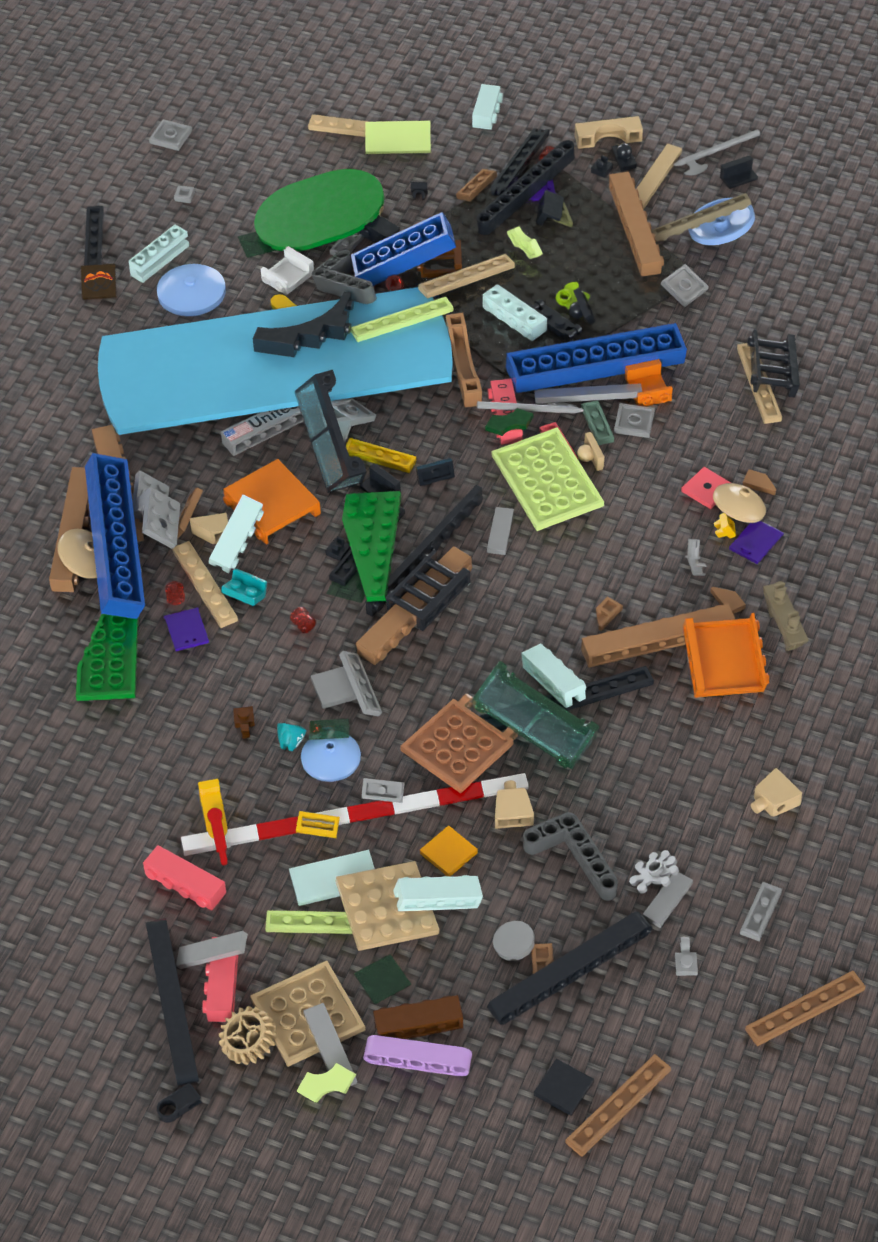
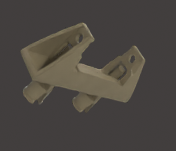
(786, 617)

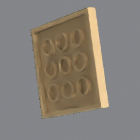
(374, 911)
(292, 996)

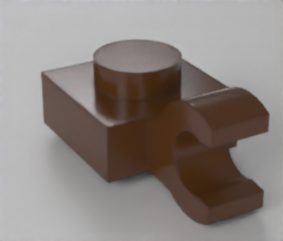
(244, 719)

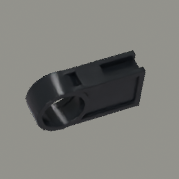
(182, 1099)

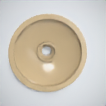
(739, 502)
(77, 552)

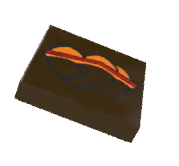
(98, 281)

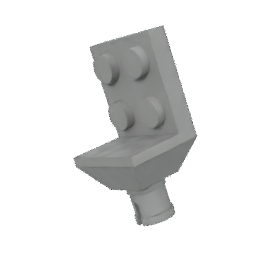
(351, 413)

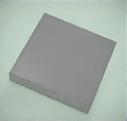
(170, 135)
(684, 285)
(634, 420)
(333, 687)

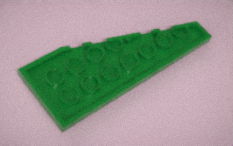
(371, 532)
(109, 661)

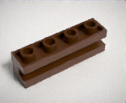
(419, 1018)

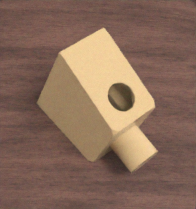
(776, 794)
(513, 807)

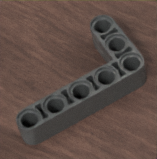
(333, 279)
(579, 849)

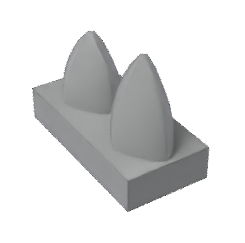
(383, 790)

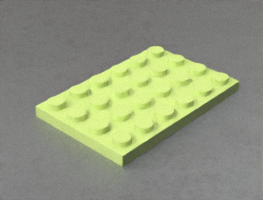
(547, 479)

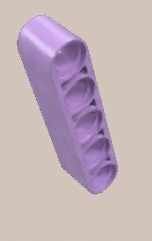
(417, 1055)

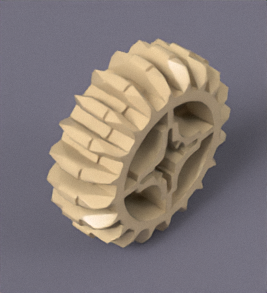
(239, 1029)

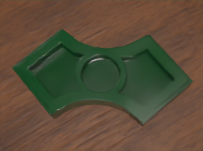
(503, 423)

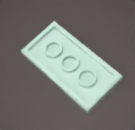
(317, 880)

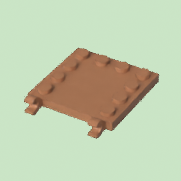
(458, 744)

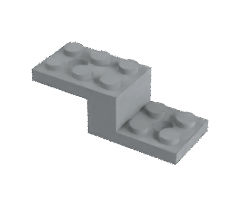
(156, 509)

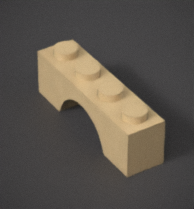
(627, 129)

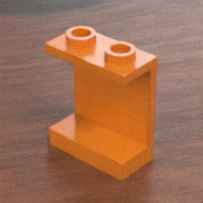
(653, 386)

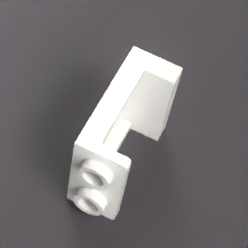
(288, 272)

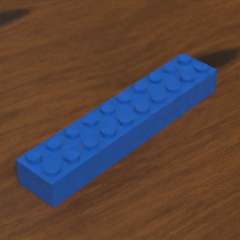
(593, 357)
(114, 536)

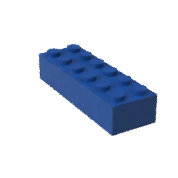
(404, 250)

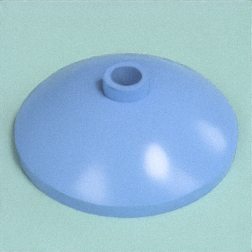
(333, 763)

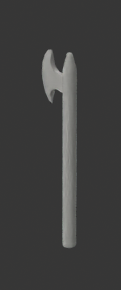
(696, 168)
(552, 407)

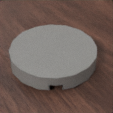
(514, 940)

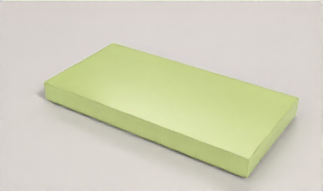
(397, 137)

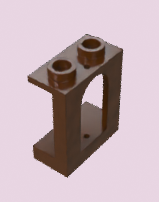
(455, 254)

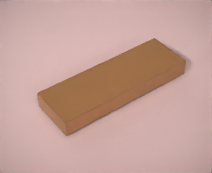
(476, 185)
(188, 510)

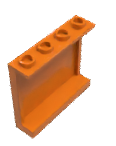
(280, 493)
(725, 657)

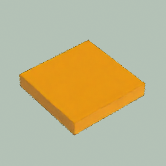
(448, 851)

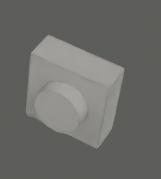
(184, 194)

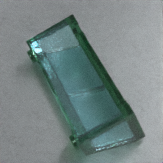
(534, 716)

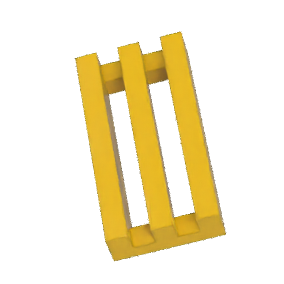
(314, 831)

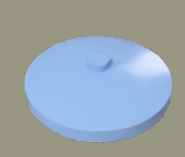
(725, 227)
(191, 290)

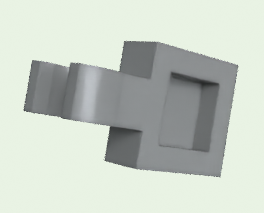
(686, 961)

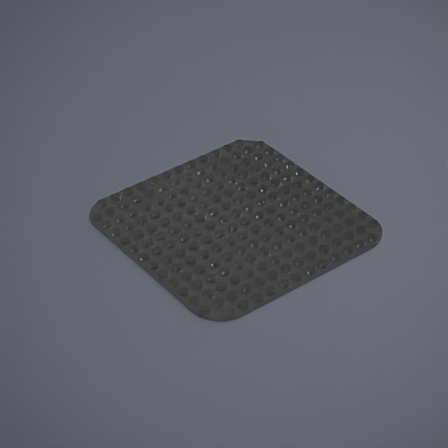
(588, 253)

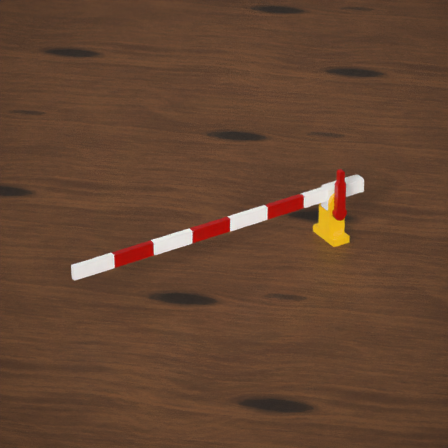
(220, 837)

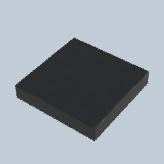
(563, 1087)

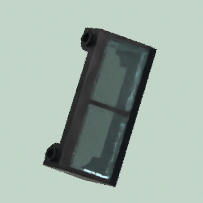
(331, 454)

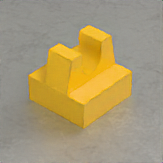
(726, 526)

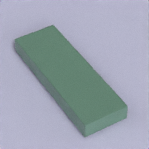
(597, 422)

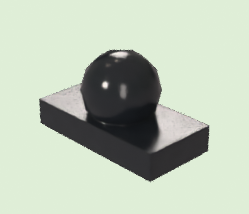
(624, 156)
(582, 307)

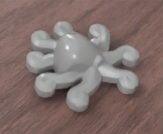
(655, 871)

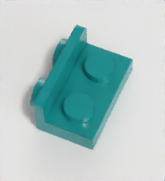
(245, 587)

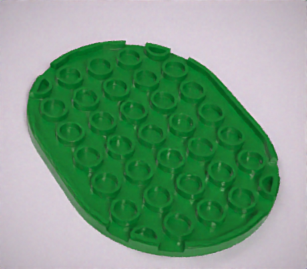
(319, 210)

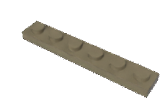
(706, 215)

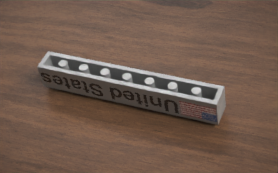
(259, 428)

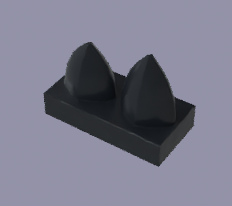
(435, 472)

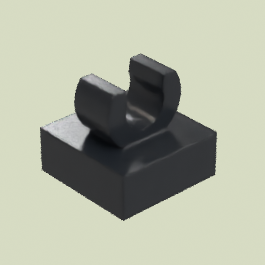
(602, 167)
(419, 188)
(337, 549)

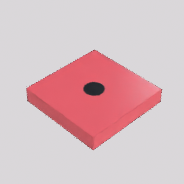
(703, 486)

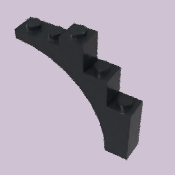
(288, 340)

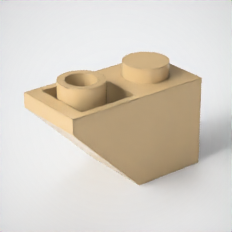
(209, 527)

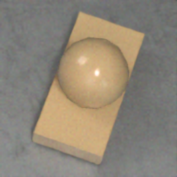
(591, 451)

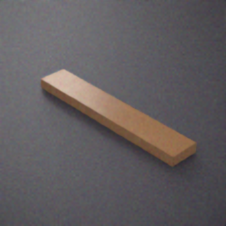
(805, 1008)
(618, 1105)

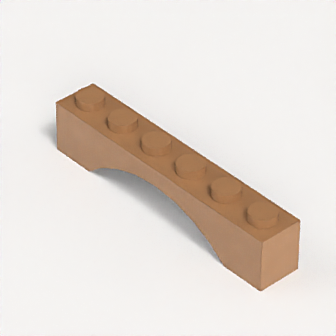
(461, 354)

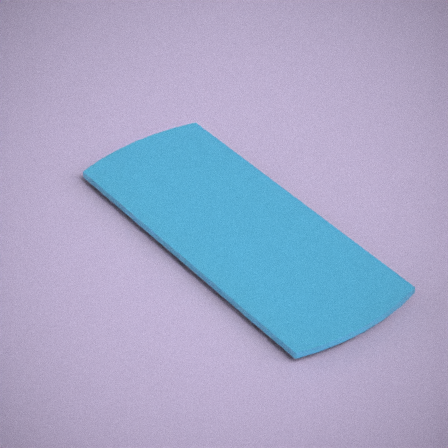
(213, 373)

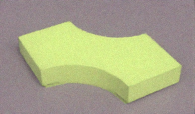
(525, 243)
(336, 1079)

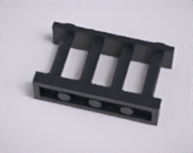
(789, 359)
(436, 604)

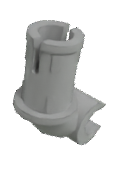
(693, 557)

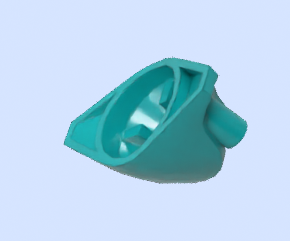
(290, 735)

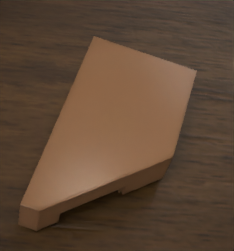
(759, 482)
(607, 611)

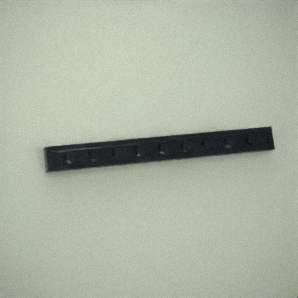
(430, 543)
(599, 690)

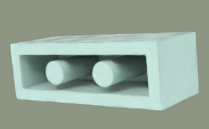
(487, 106)

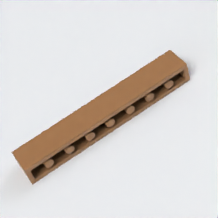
(635, 224)
(107, 444)
(74, 516)
(399, 622)
(646, 637)

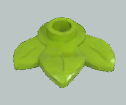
(568, 293)

